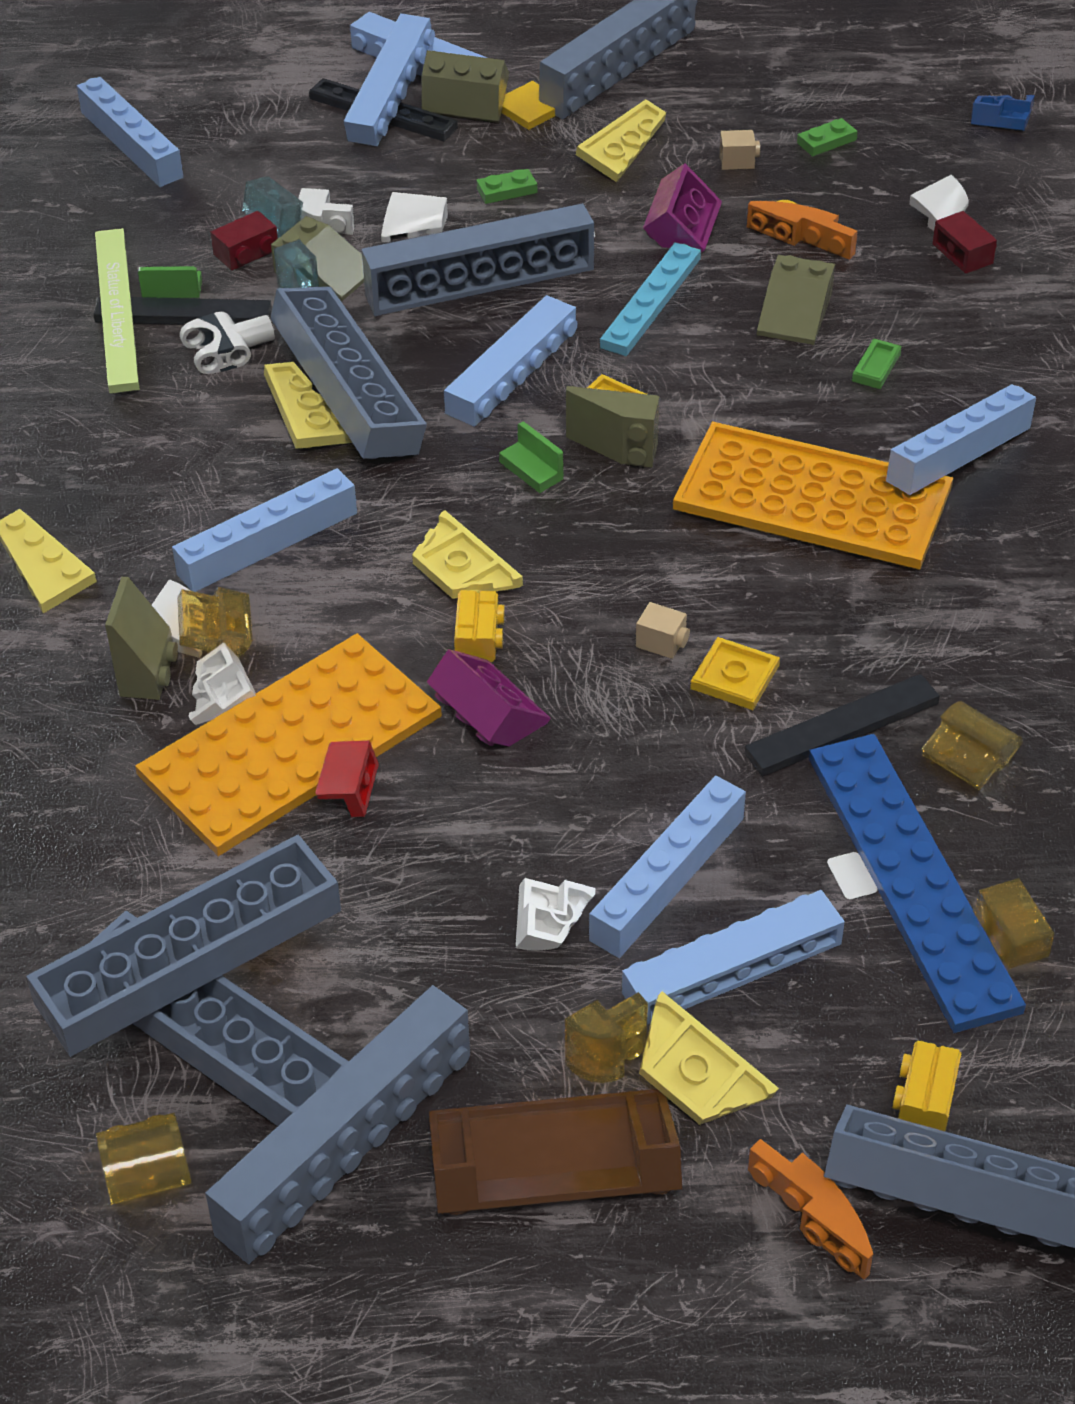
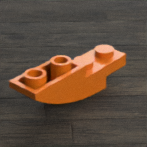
(802, 223)
(826, 1212)

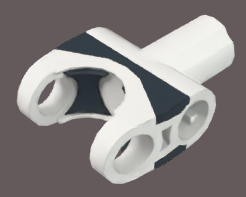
(225, 340)

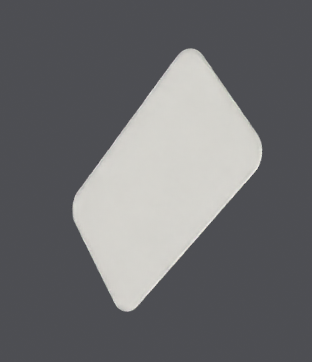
(852, 875)

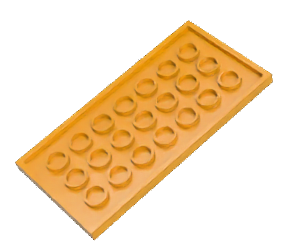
(810, 495)
(272, 746)

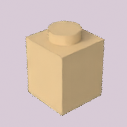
(738, 149)
(661, 630)

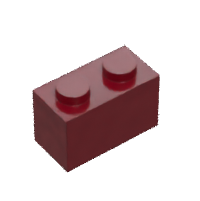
(244, 240)
(964, 242)

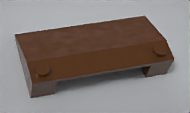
(554, 1150)

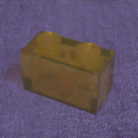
(1013, 923)

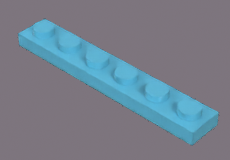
(650, 299)

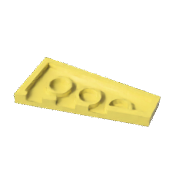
(622, 140)
(302, 409)
(45, 564)

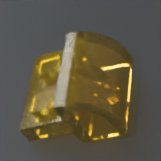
(216, 619)
(971, 744)
(603, 1039)
(143, 1158)

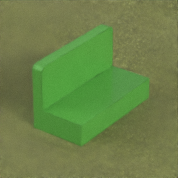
(170, 282)
(534, 459)

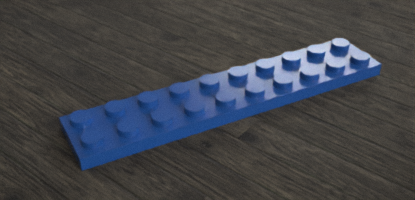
(916, 884)

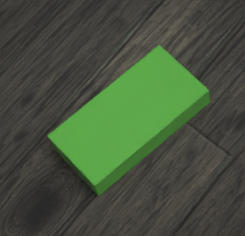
(876, 363)

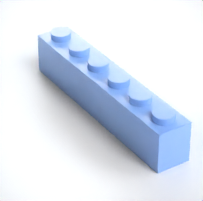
(372, 31)
(388, 80)
(130, 131)
(510, 360)
(960, 439)
(264, 530)
(666, 866)
(737, 953)

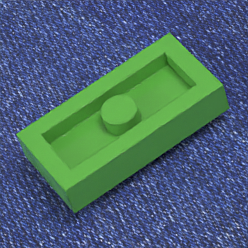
(827, 137)
(506, 186)

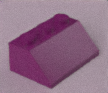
(682, 210)
(485, 699)

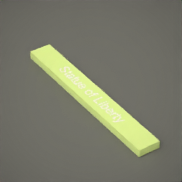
(116, 311)

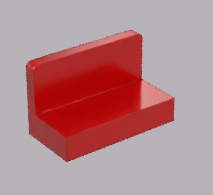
(349, 774)

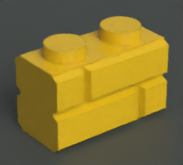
(478, 624)
(928, 1086)

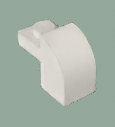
(318, 206)

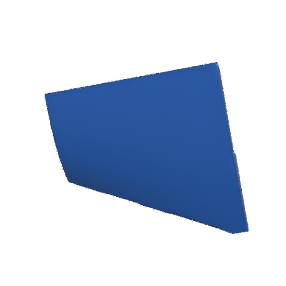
(1002, 111)

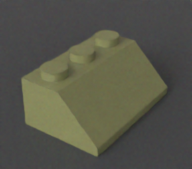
(464, 86)

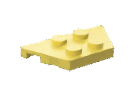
(462, 561)
(697, 1066)

